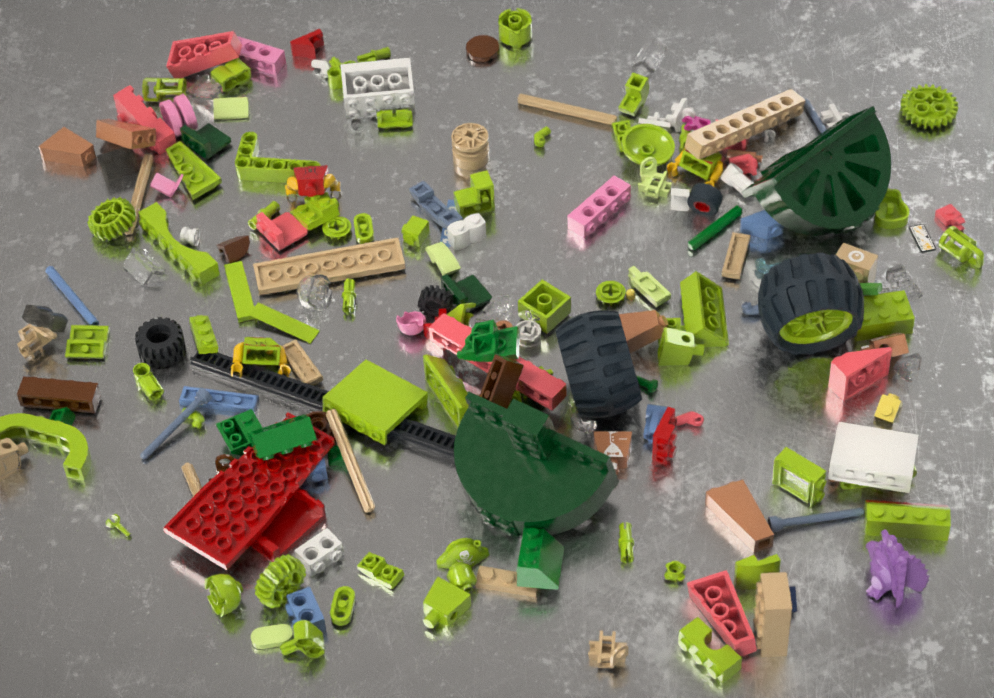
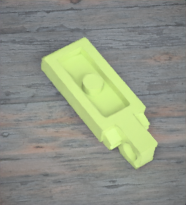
(648, 286)

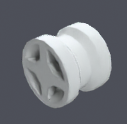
(189, 236)

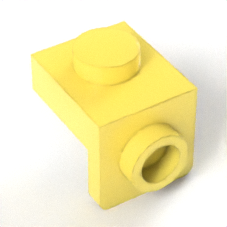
(888, 408)

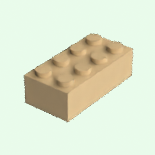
(772, 614)

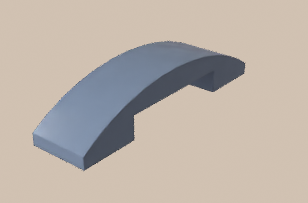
(433, 206)

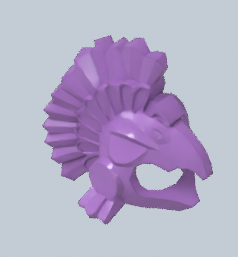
(894, 569)

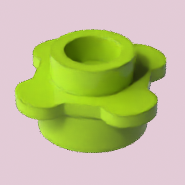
(675, 566)

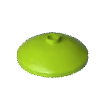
(648, 141)

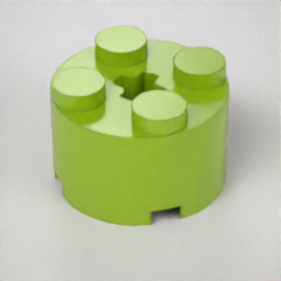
(515, 27)

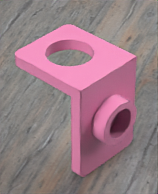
(165, 185)

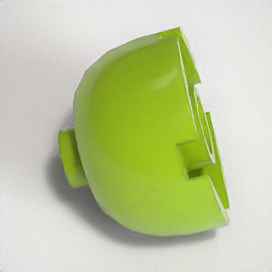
(224, 593)

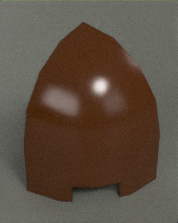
(234, 248)

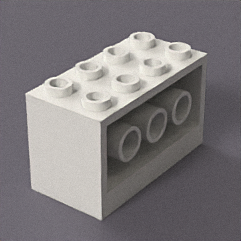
(377, 87)

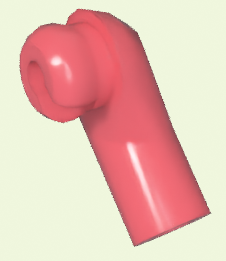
(690, 418)

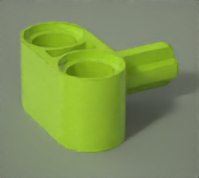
(334, 73)
(306, 639)

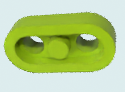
(363, 228)
(341, 607)

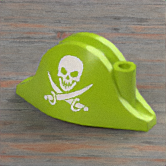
(463, 550)

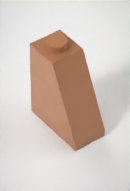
(67, 149)
(642, 328)

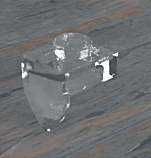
(908, 365)

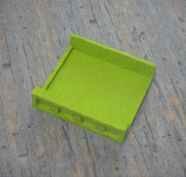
(374, 400)

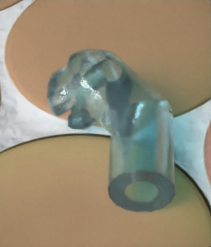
(762, 267)

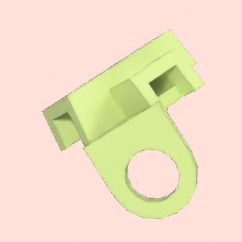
(649, 185)

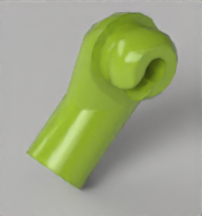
(539, 137)
(197, 418)

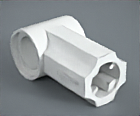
(734, 177)

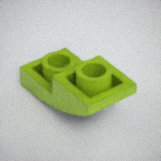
(619, 129)
(378, 570)

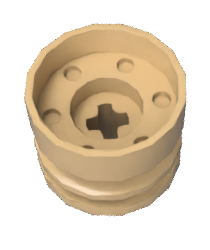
(470, 146)

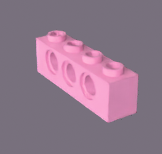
(261, 56)
(599, 206)

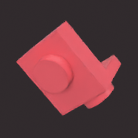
(746, 163)

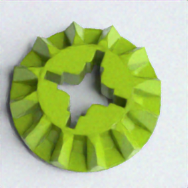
(342, 223)
(604, 288)

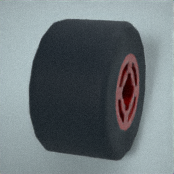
(705, 199)

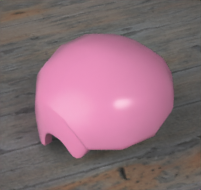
(411, 323)

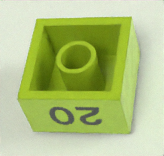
(544, 306)

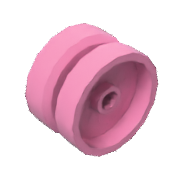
(178, 114)

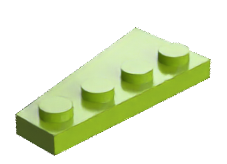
(197, 175)

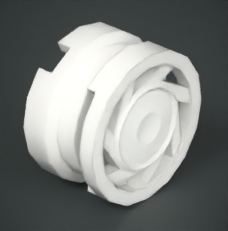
(529, 335)

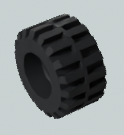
(158, 331)

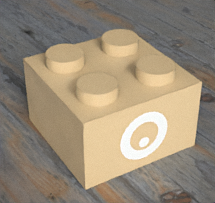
(861, 262)

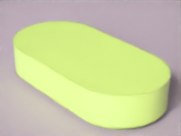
(271, 636)

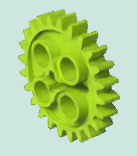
(929, 106)

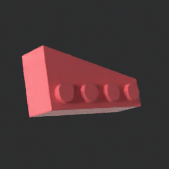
(202, 53)
(133, 110)
(723, 610)

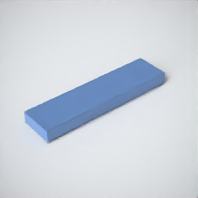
(221, 400)

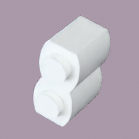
(466, 232)

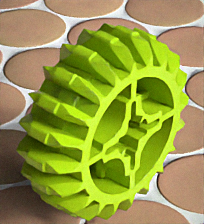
(111, 218)
(280, 579)

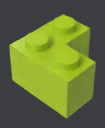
(478, 197)

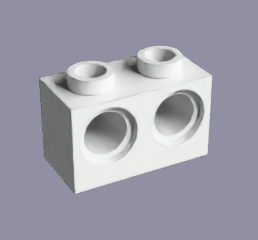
(317, 550)

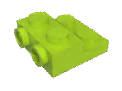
(316, 211)

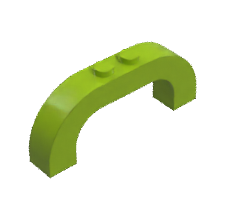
(51, 432)

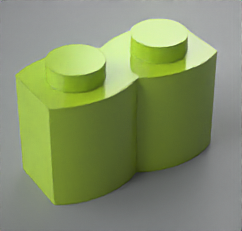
(231, 74)

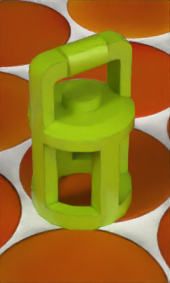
(161, 89)
(968, 249)

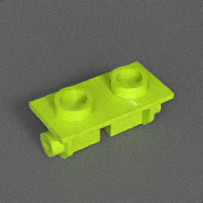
(400, 119)

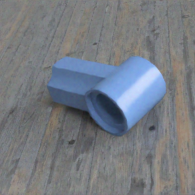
(653, 416)

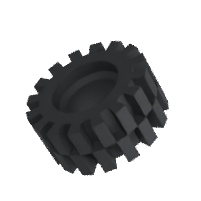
(430, 296)

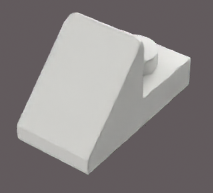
(679, 199)

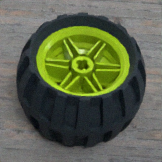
(811, 303)
(598, 364)

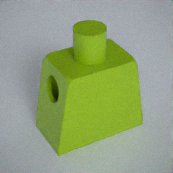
(677, 348)
(445, 603)

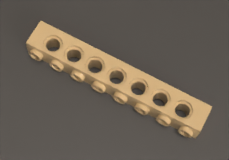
(744, 124)

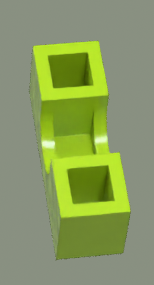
(719, 663)

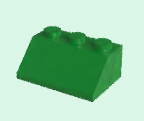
(282, 437)
(539, 560)

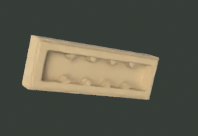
(736, 255)
(302, 363)

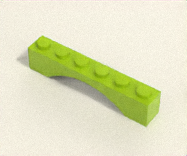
(198, 263)

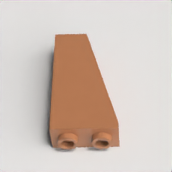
(125, 134)
(741, 514)

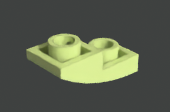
(443, 257)

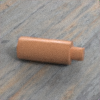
(733, 153)

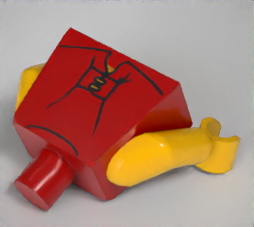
(311, 181)

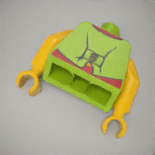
(706, 168)
(259, 351)

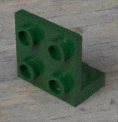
(204, 141)
(466, 291)

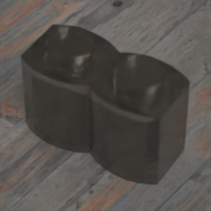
(44, 317)

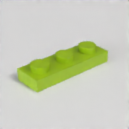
(203, 334)

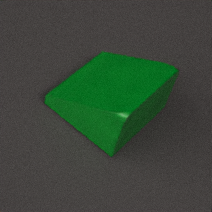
(64, 415)
(335, 457)

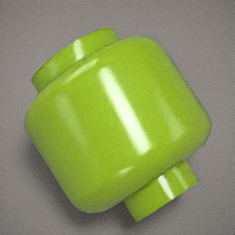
(462, 576)

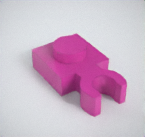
(695, 123)

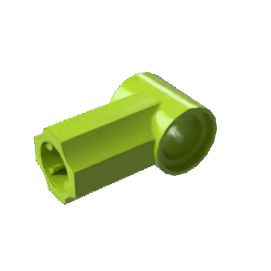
(147, 381)

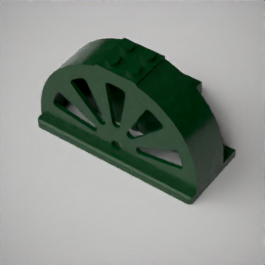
(830, 180)
(526, 471)

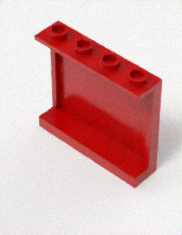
(290, 526)

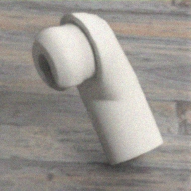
(321, 64)

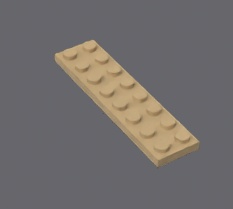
(335, 264)

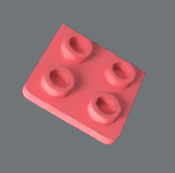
(281, 230)

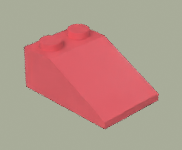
(858, 370)

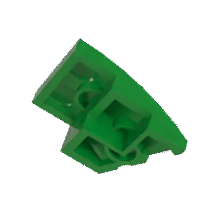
(488, 340)

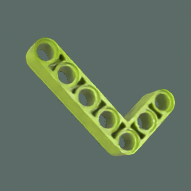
(256, 168)

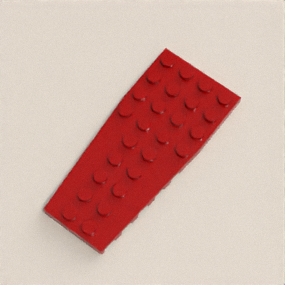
(244, 500)

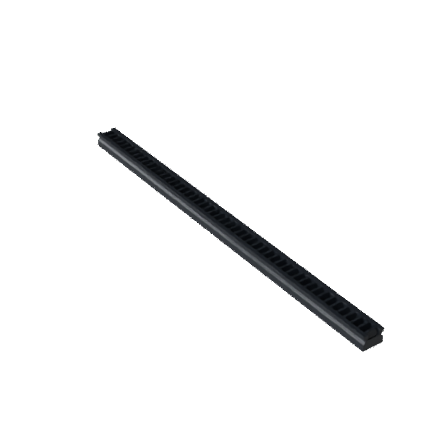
(311, 398)

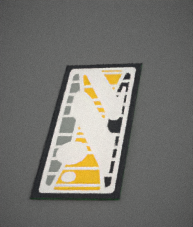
(922, 237)

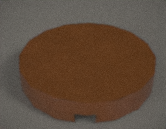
(482, 48)

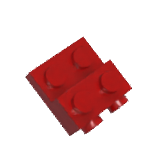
(665, 438)

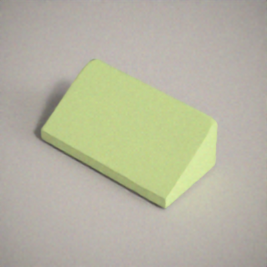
(231, 108)

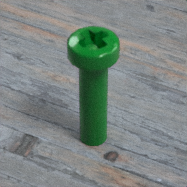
(651, 385)

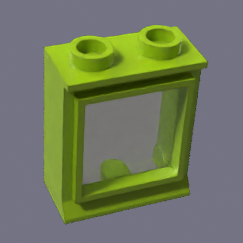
(799, 476)

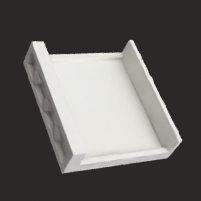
(873, 457)

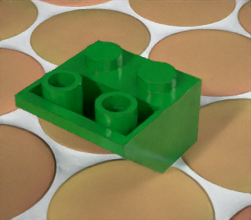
(235, 431)

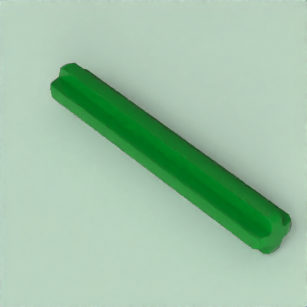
(715, 227)

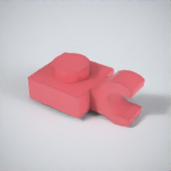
(950, 215)

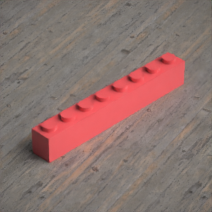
(532, 382)

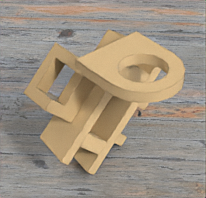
(38, 335)
(612, 652)

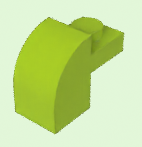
(636, 94)

